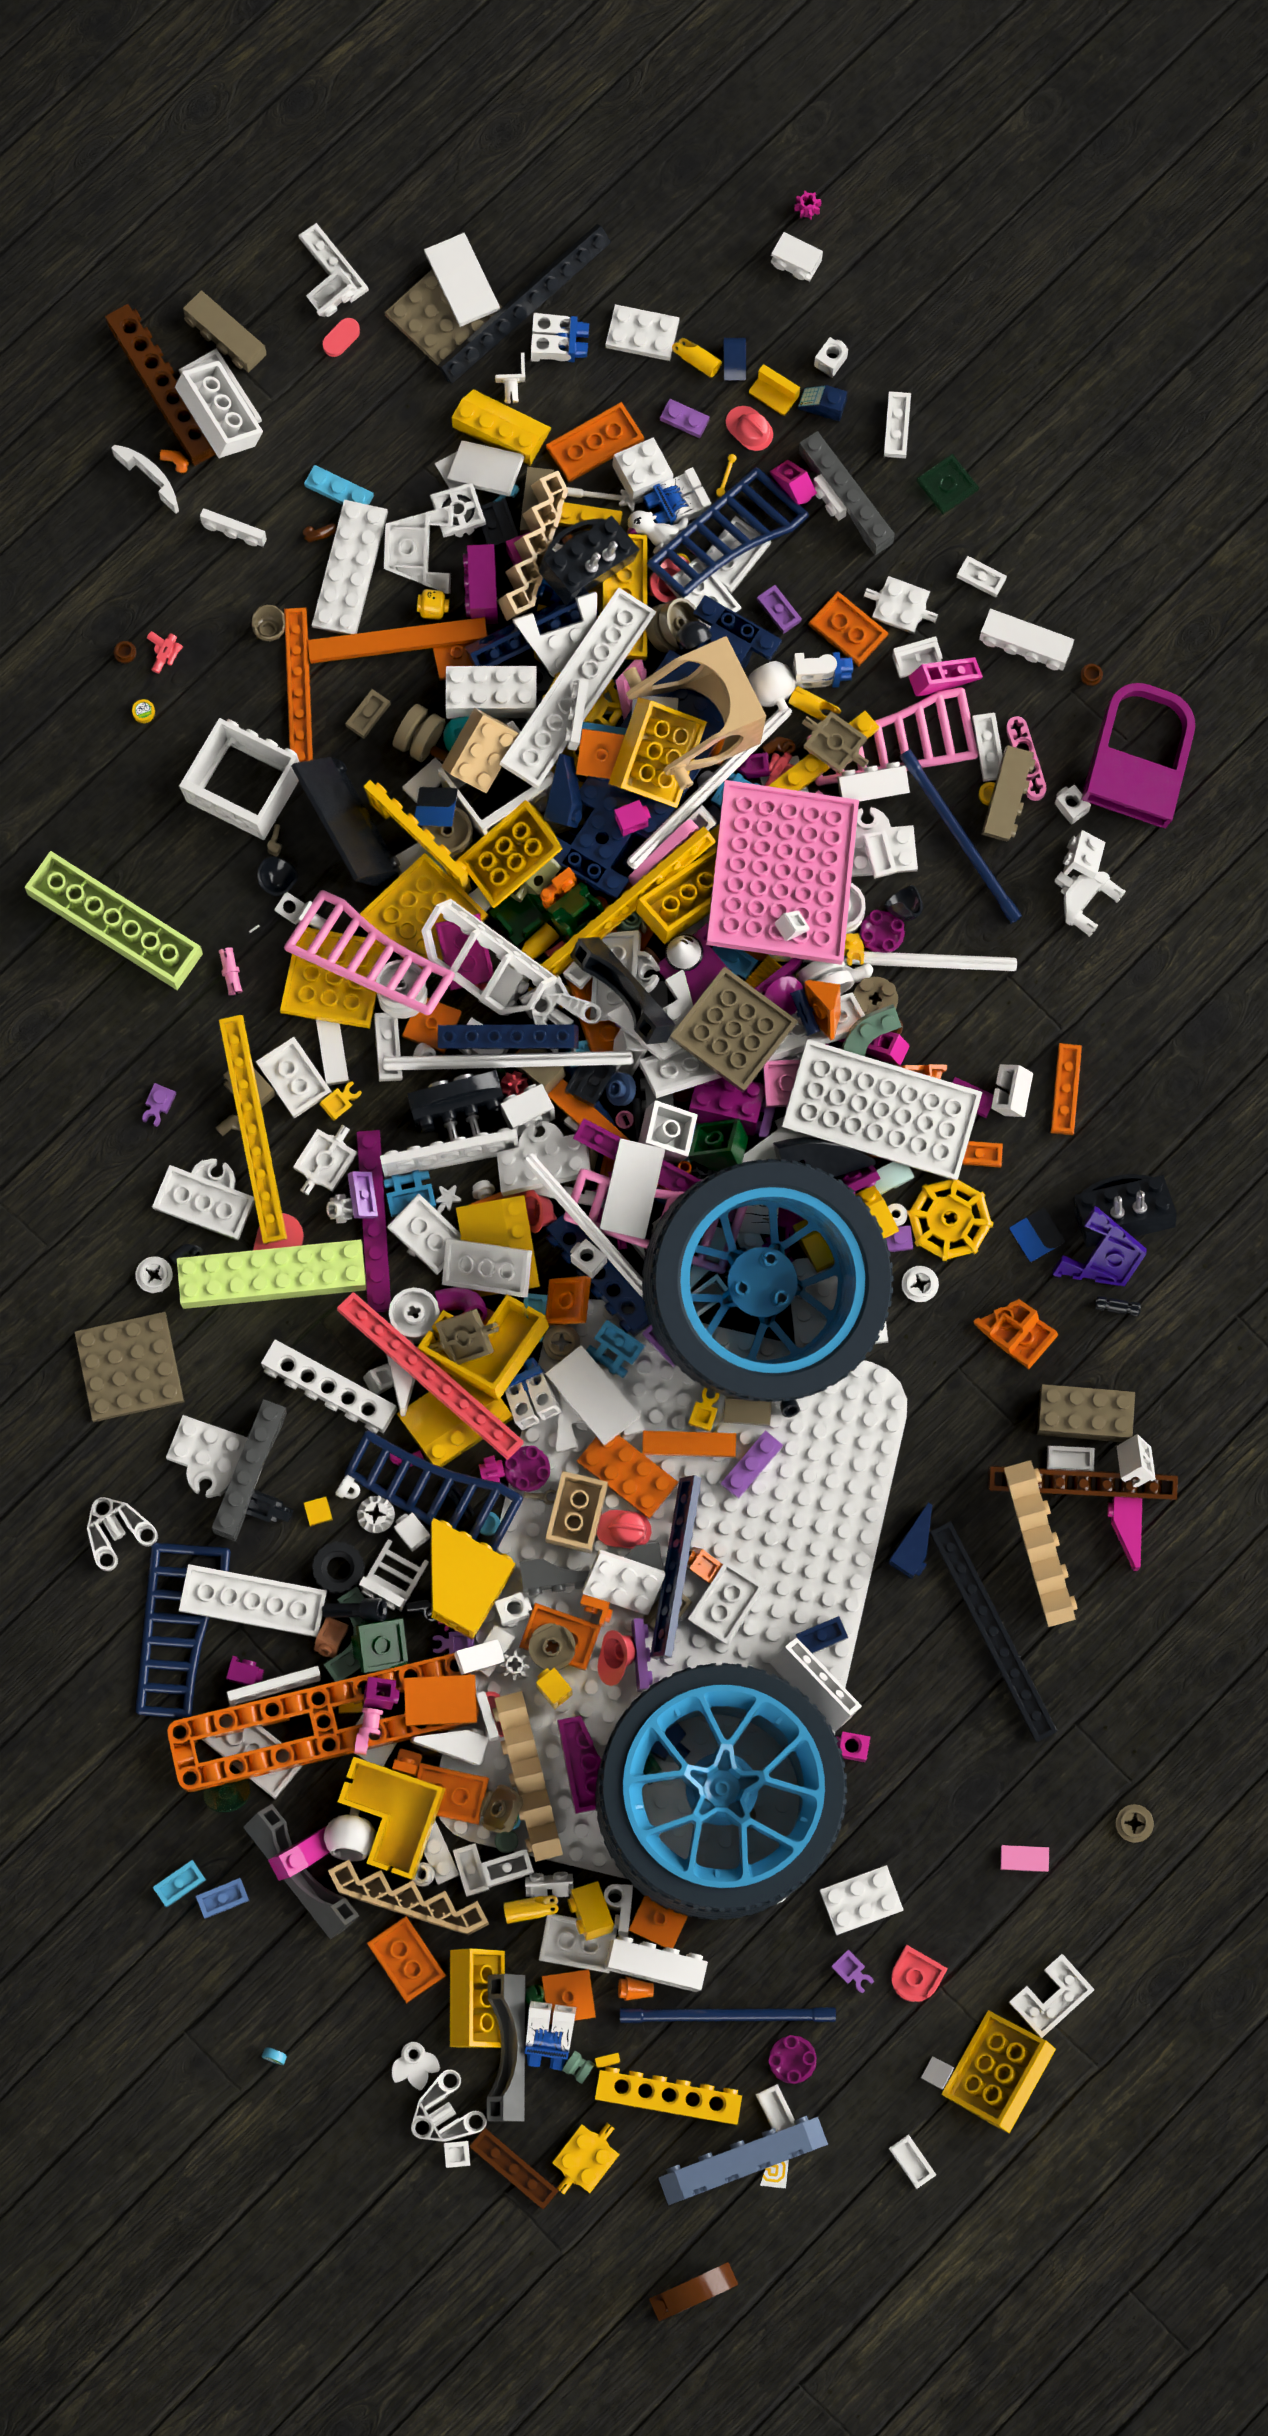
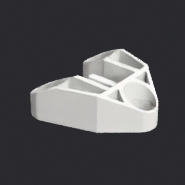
(572, 1004)
(99, 1541)
(435, 2094)

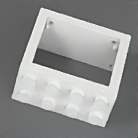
(220, 739)
(536, 797)

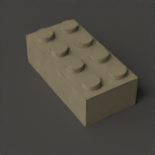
(1085, 1413)

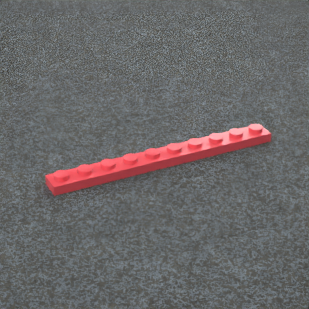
(430, 1375)

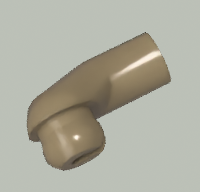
(231, 1122)

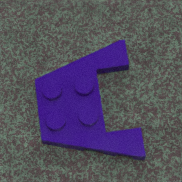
(1113, 1257)

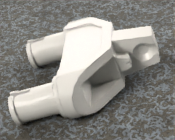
(1079, 893)

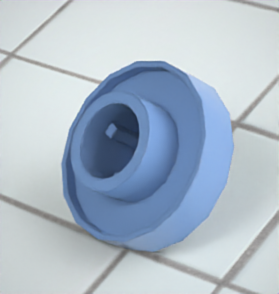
(621, 1089)

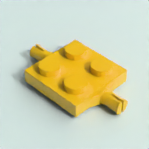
(585, 2158)

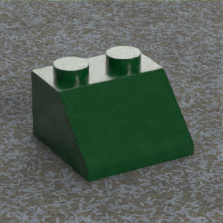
(719, 1144)

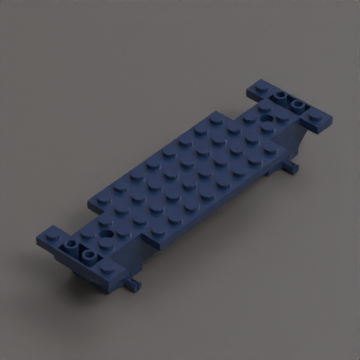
(597, 862)

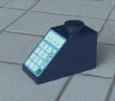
(823, 401)

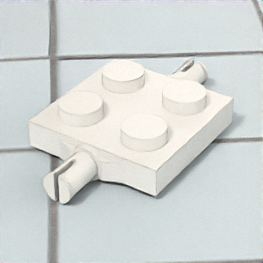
(901, 605)
(325, 1160)

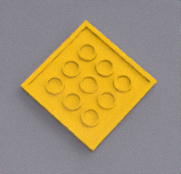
(409, 901)
(325, 995)

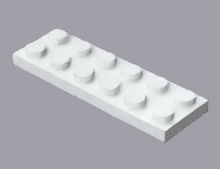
(349, 568)
(450, 1153)
(252, 1600)

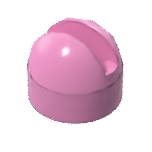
(621, 1122)

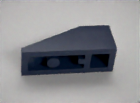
(564, 799)
(913, 1550)

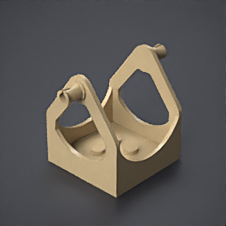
(727, 686)

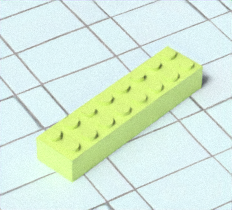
(113, 920)
(271, 1274)

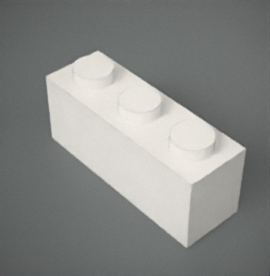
(874, 782)

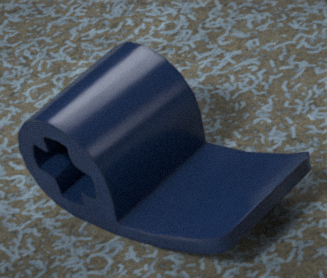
(734, 359)

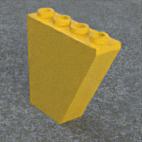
(464, 1578)

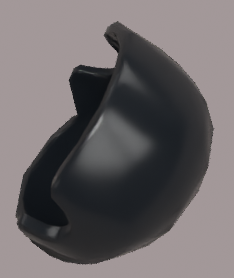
(692, 634)

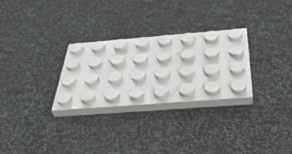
(881, 1109)

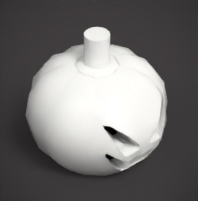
(773, 684)
(350, 1836)

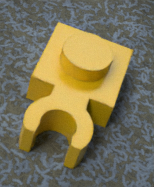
(854, 948)
(338, 1102)
(703, 1413)

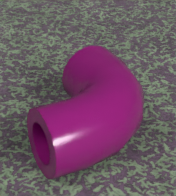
(460, 1299)

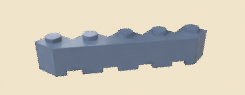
(742, 2160)

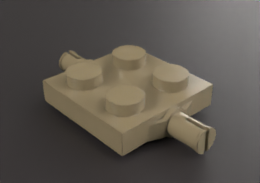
(835, 742)
(464, 1337)

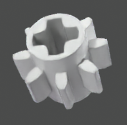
(340, 1208)
(510, 1662)

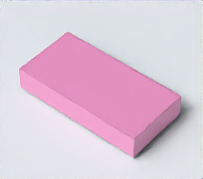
(1024, 1858)

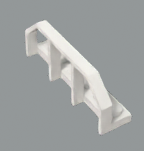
(491, 940)

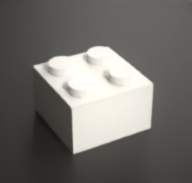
(641, 468)
(527, 1109)
(668, 1129)

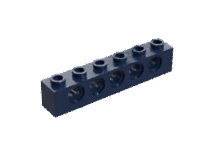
(510, 641)
(508, 1036)
(632, 1322)

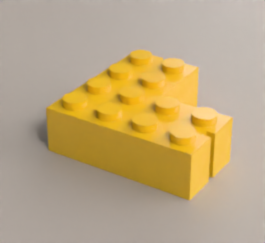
(510, 1344)
(406, 1810)

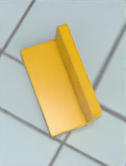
(774, 390)

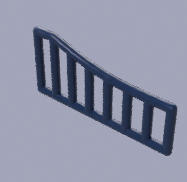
(728, 554)
(428, 1469)
(148, 1640)

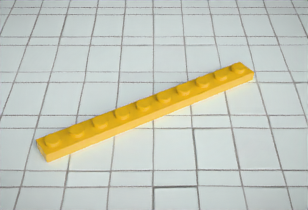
(809, 767)
(627, 903)
(253, 1129)

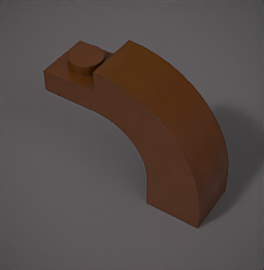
(693, 2291)

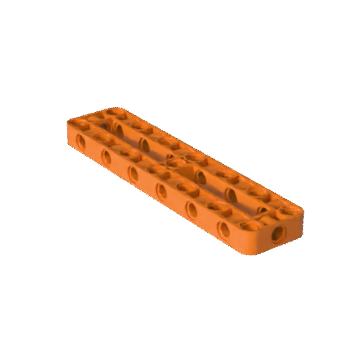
(302, 1750)

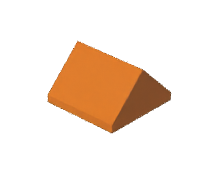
(826, 1003)

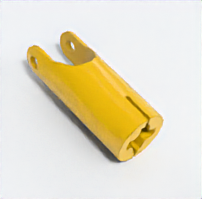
(697, 357)
(811, 703)
(540, 941)
(530, 1908)

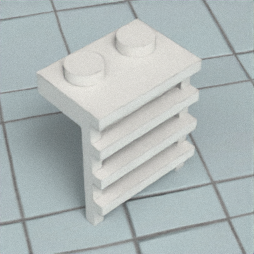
(374, 1586)

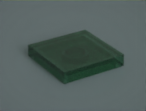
(947, 484)

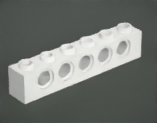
(280, 1353)

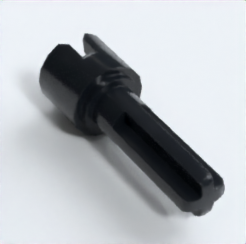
(369, 1610)

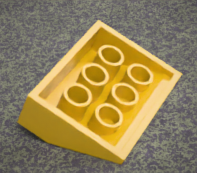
(652, 742)
(511, 853)
(500, 1224)
(441, 1432)
(998, 2071)

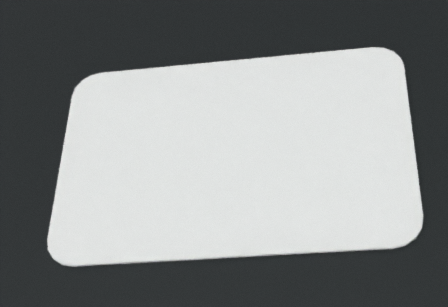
(798, 1529)

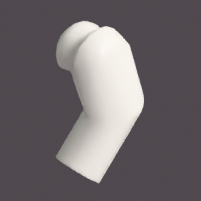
(860, 973)

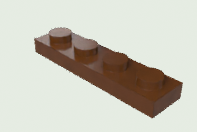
(514, 2168)

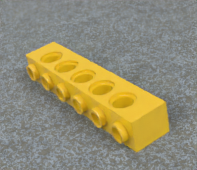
(606, 2092)

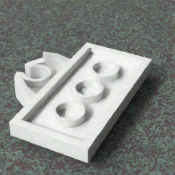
(900, 840)
(626, 948)
(556, 1152)
(205, 1199)
(207, 1454)

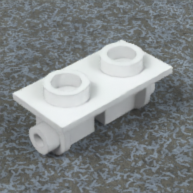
(559, 1882)

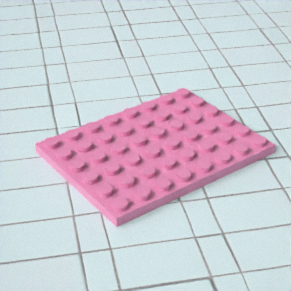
(780, 857)

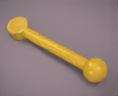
(720, 491)

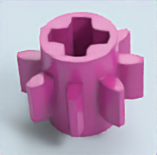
(807, 205)
(492, 1469)

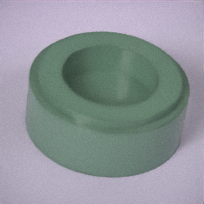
(506, 1841)

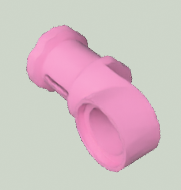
(369, 1726)

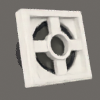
(465, 516)

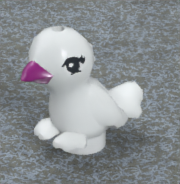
(658, 533)

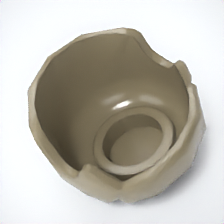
(268, 623)

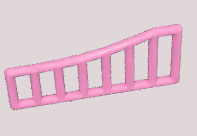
(917, 708)
(374, 934)
(671, 1196)

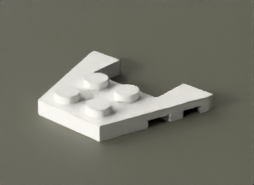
(408, 547)
(559, 645)
(676, 1011)
(568, 1417)

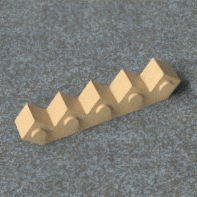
(542, 522)
(1040, 1543)
(527, 1776)
(407, 1900)

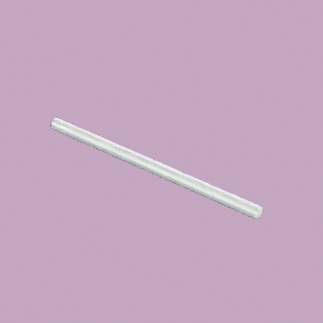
(702, 794)
(929, 961)
(508, 1060)
(584, 1222)

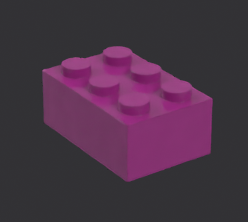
(480, 583)
(722, 1101)

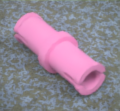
(230, 971)

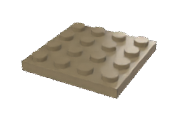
(429, 320)
(733, 1029)
(129, 1366)

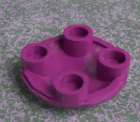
(882, 932)
(780, 990)
(527, 1469)
(792, 2059)

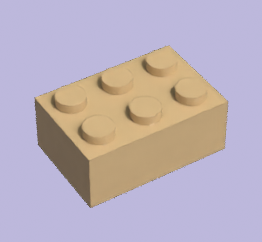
(479, 750)
(576, 1512)

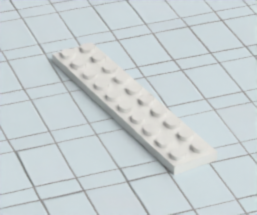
(596, 660)
(686, 1071)

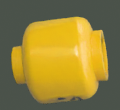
(432, 604)

